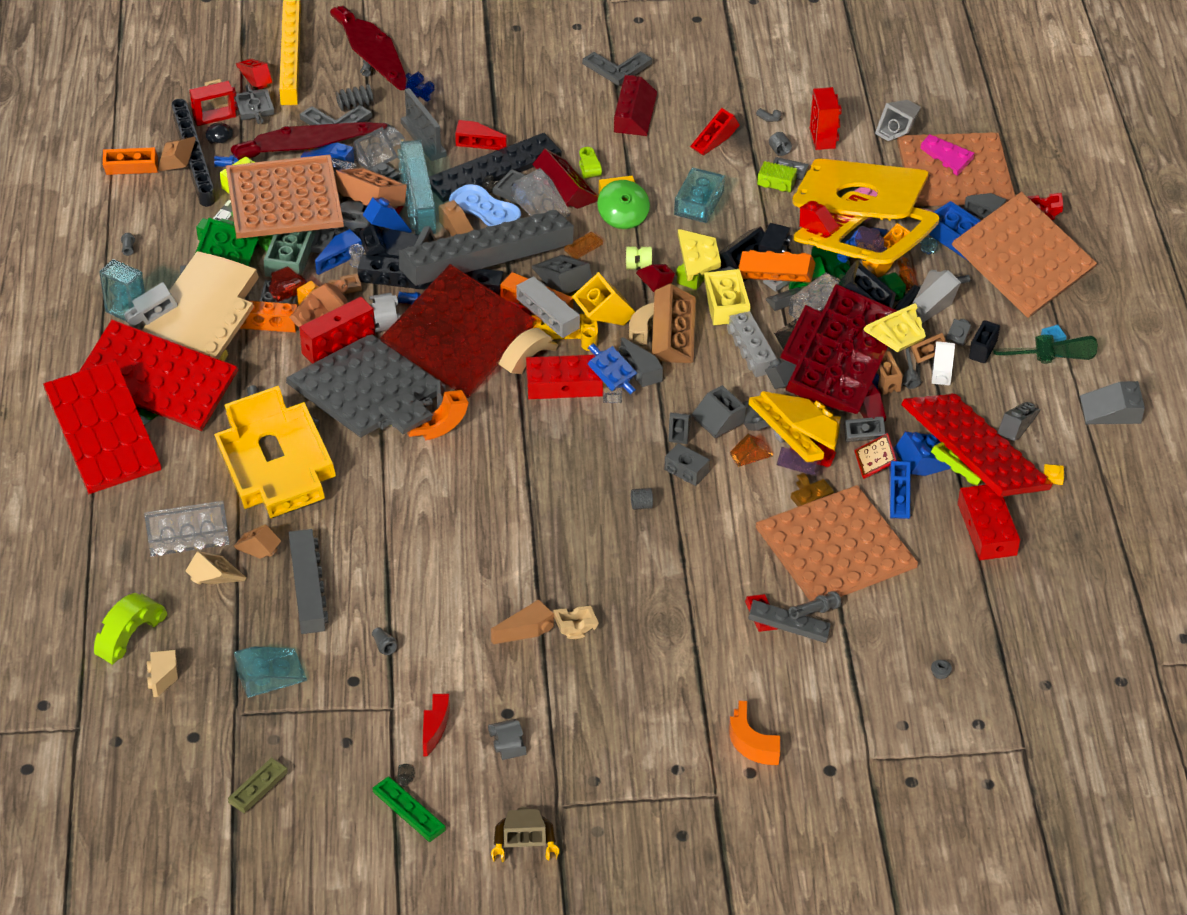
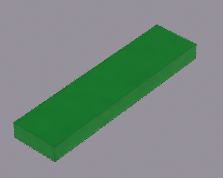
(409, 809)

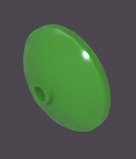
(623, 213)

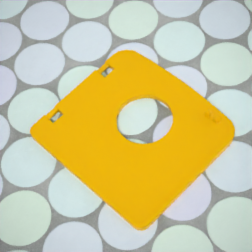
(896, 188)

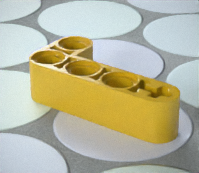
(587, 333)

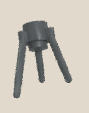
(911, 377)

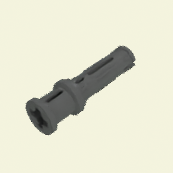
(821, 604)

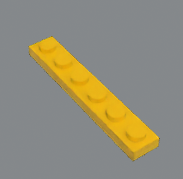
(797, 440)

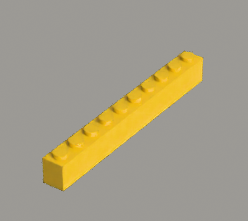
(290, 52)

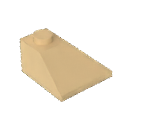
(212, 569)

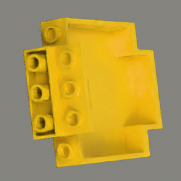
(282, 482)

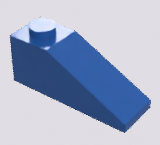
(336, 150)
(384, 215)
(336, 251)
(899, 489)

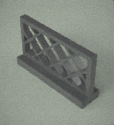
(422, 127)

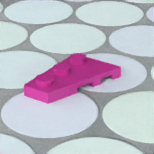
(950, 154)

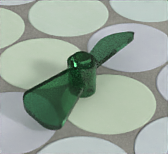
(1046, 349)

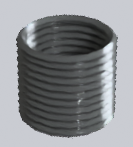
(780, 143)
(641, 498)

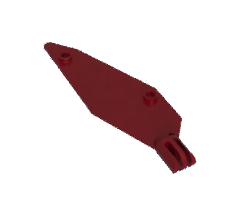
(372, 46)
(302, 137)

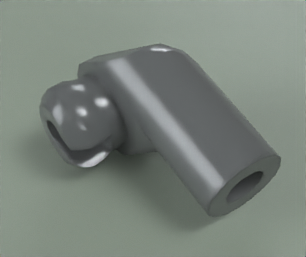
(775, 117)

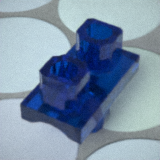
(421, 90)

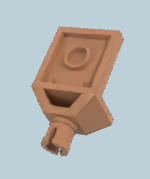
(319, 302)

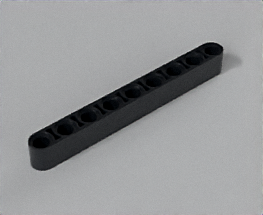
(196, 163)

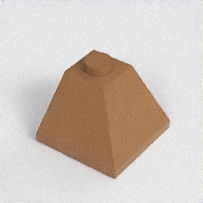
(176, 153)

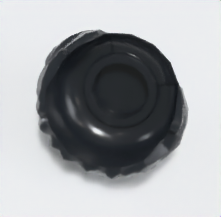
(219, 133)

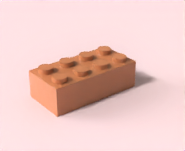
(364, 184)

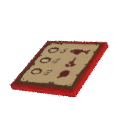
(875, 455)

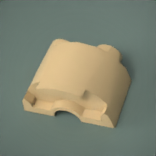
(575, 623)

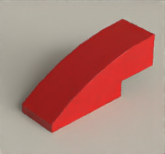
(435, 722)

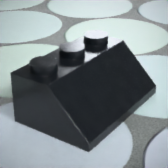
(732, 253)
(865, 283)

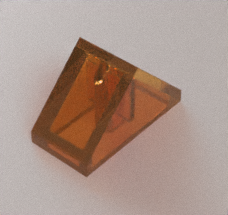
(750, 450)

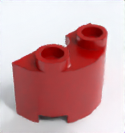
(1050, 206)

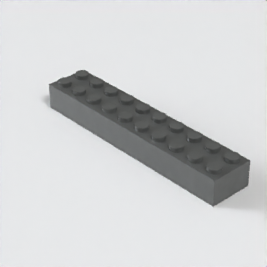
(486, 246)

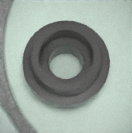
(941, 669)

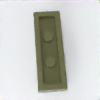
(257, 785)

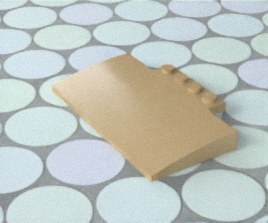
(209, 304)

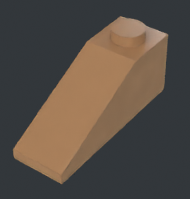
(454, 218)
(525, 624)

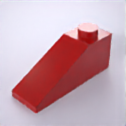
(255, 72)
(716, 132)
(476, 135)

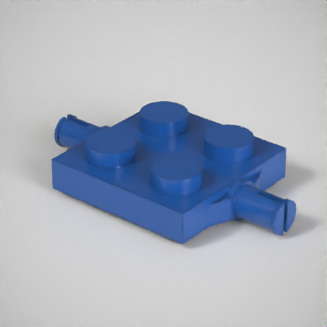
(612, 368)

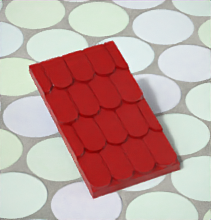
(102, 427)

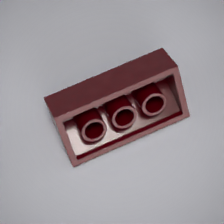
(634, 106)
(566, 179)

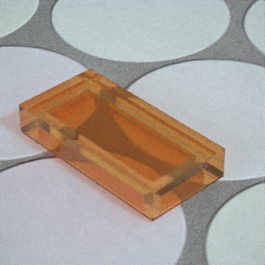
(583, 245)

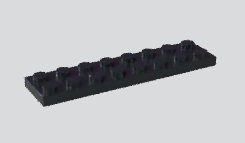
(498, 163)

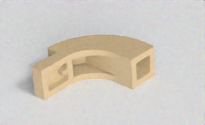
(641, 323)
(526, 346)

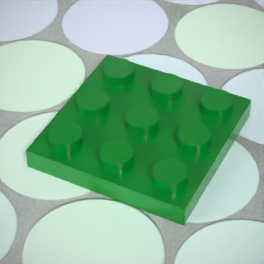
(221, 241)

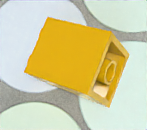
(603, 301)

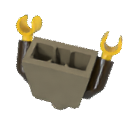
(524, 829)

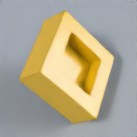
(1054, 473)

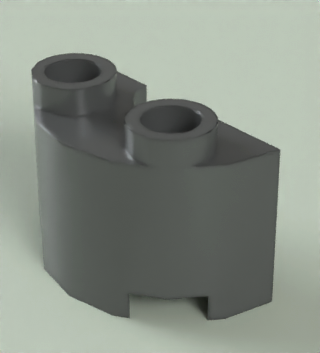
(508, 738)

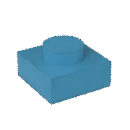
(1055, 331)

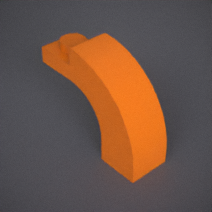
(445, 417)
(751, 744)

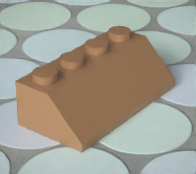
(673, 325)

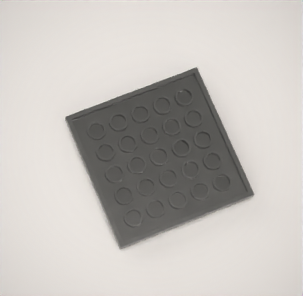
(359, 380)

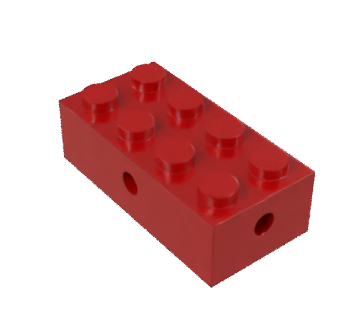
(337, 329)
(562, 377)
(988, 522)

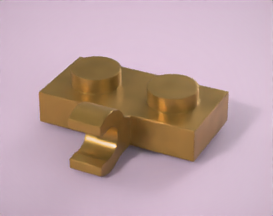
(810, 492)

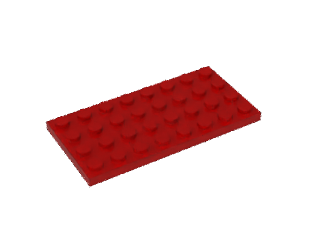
(164, 374)
(977, 444)

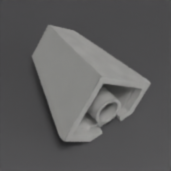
(897, 119)
(936, 293)

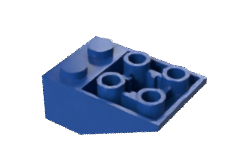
(917, 450)

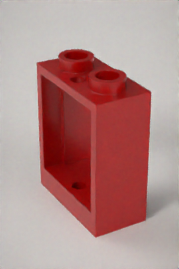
(211, 92)

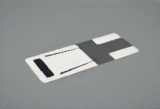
(225, 212)

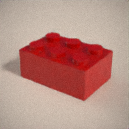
(825, 118)

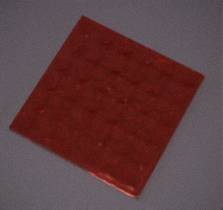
(457, 330)

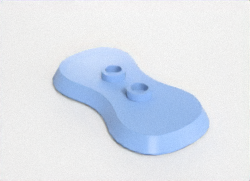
(478, 202)

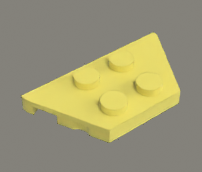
(698, 253)
(898, 329)

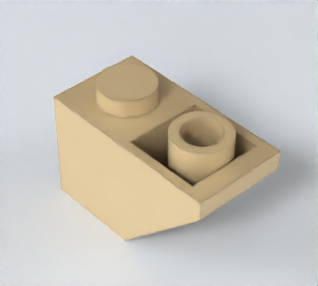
(163, 671)

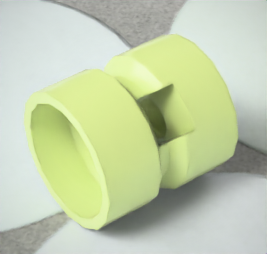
(645, 257)

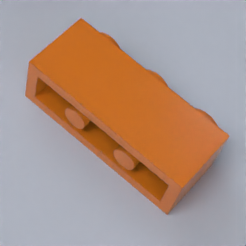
(130, 161)

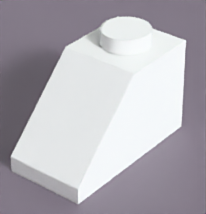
(943, 363)

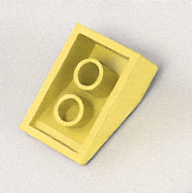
(725, 295)

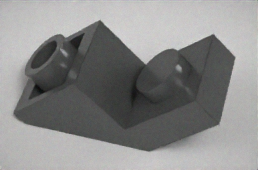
(753, 420)

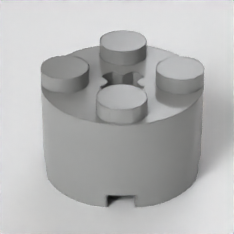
(384, 310)

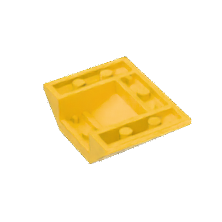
(805, 416)

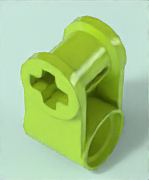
(589, 163)

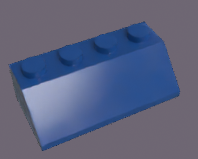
(952, 224)

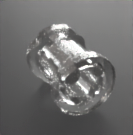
(356, 253)

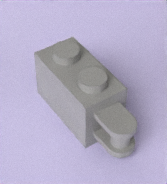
(150, 305)

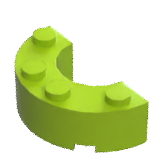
(123, 621)

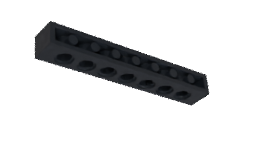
(387, 272)

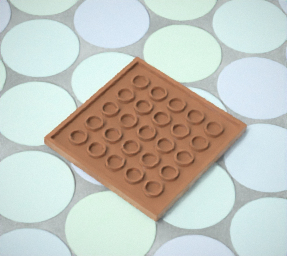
(981, 176)
(284, 196)
(1024, 254)
(836, 544)

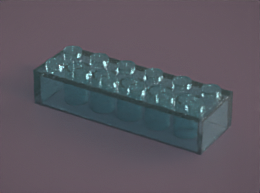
(418, 189)

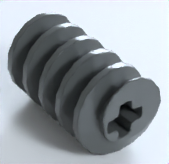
(354, 97)

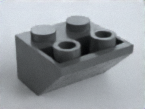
(719, 412)

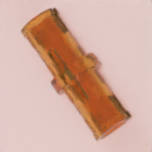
(905, 272)

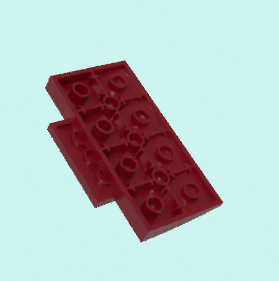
(834, 352)

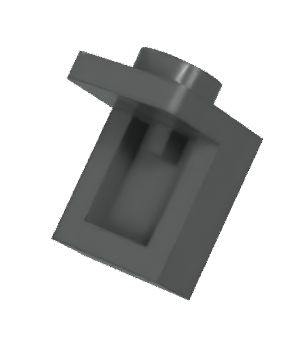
(959, 331)

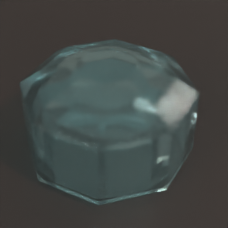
(929, 245)

